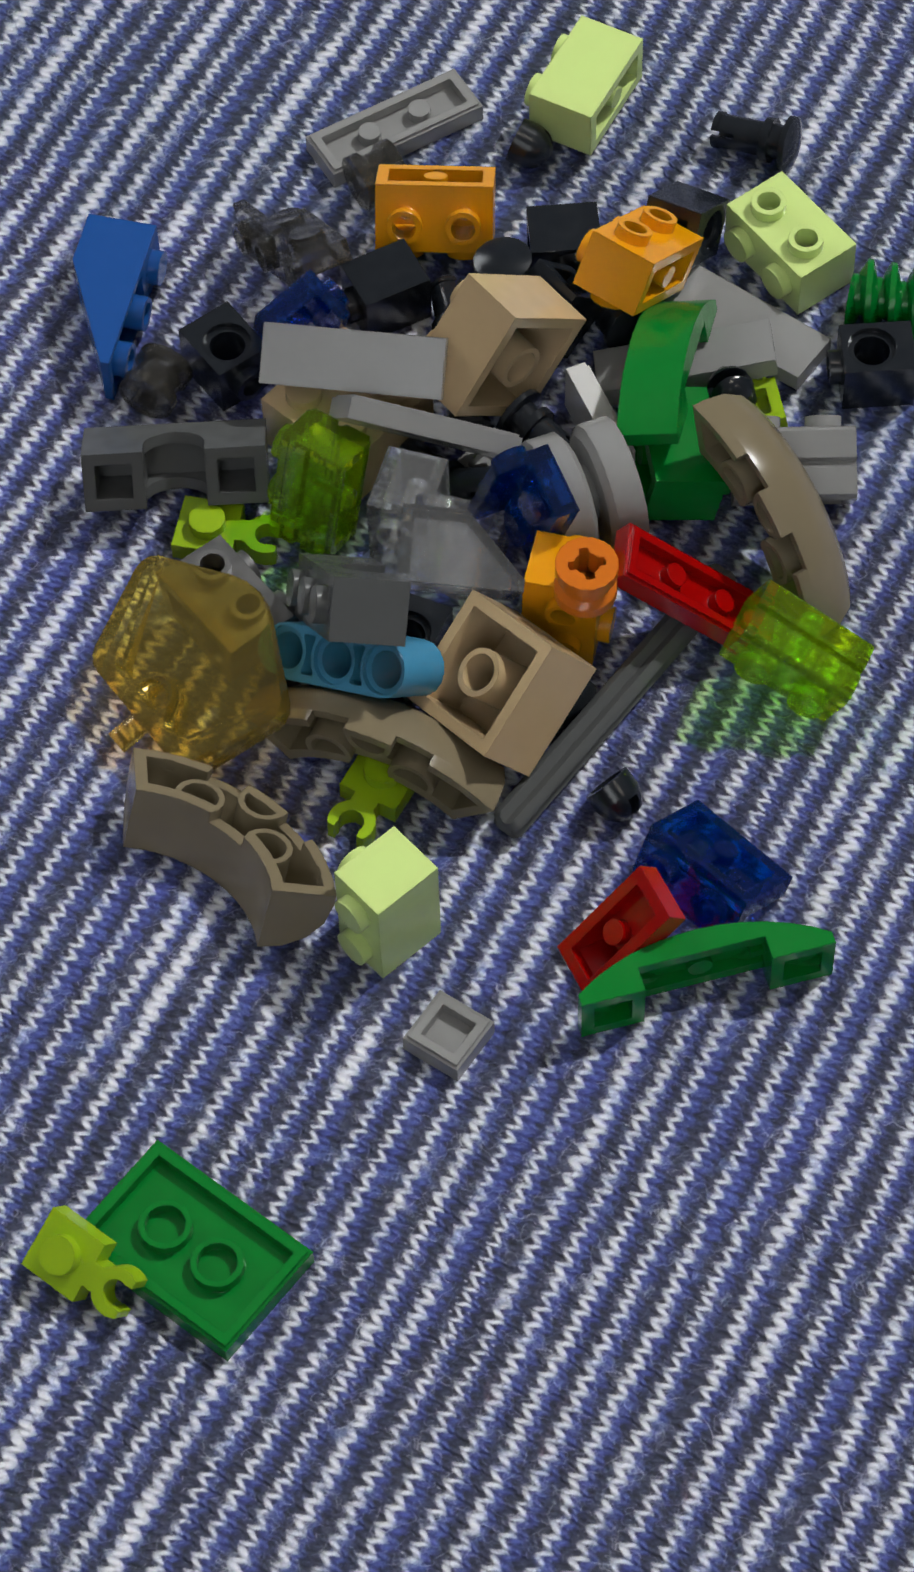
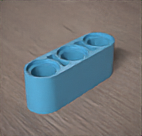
(359, 668)

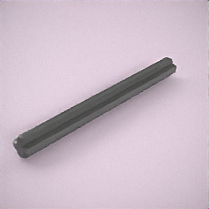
(594, 723)

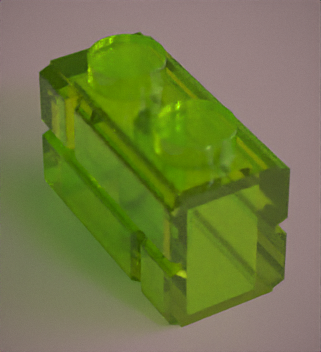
(317, 482)
(796, 651)

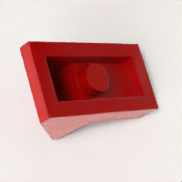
(625, 922)

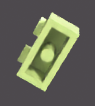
(585, 83)
(789, 243)
(386, 902)

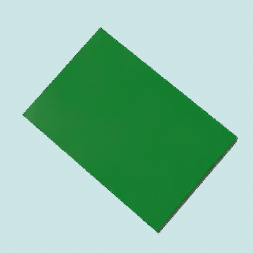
(203, 1250)

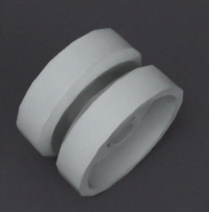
(599, 477)

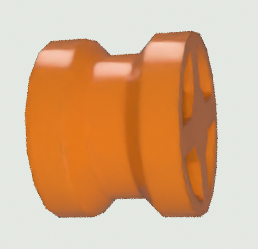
(574, 589)

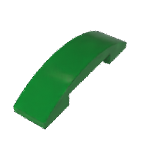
(658, 368)
(782, 949)

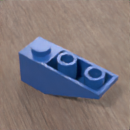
(114, 279)

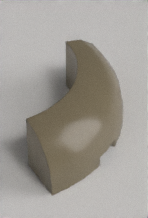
(767, 472)
(412, 742)
(231, 838)

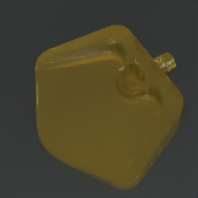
(193, 662)

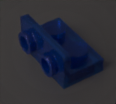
(306, 302)
(530, 493)
(711, 867)

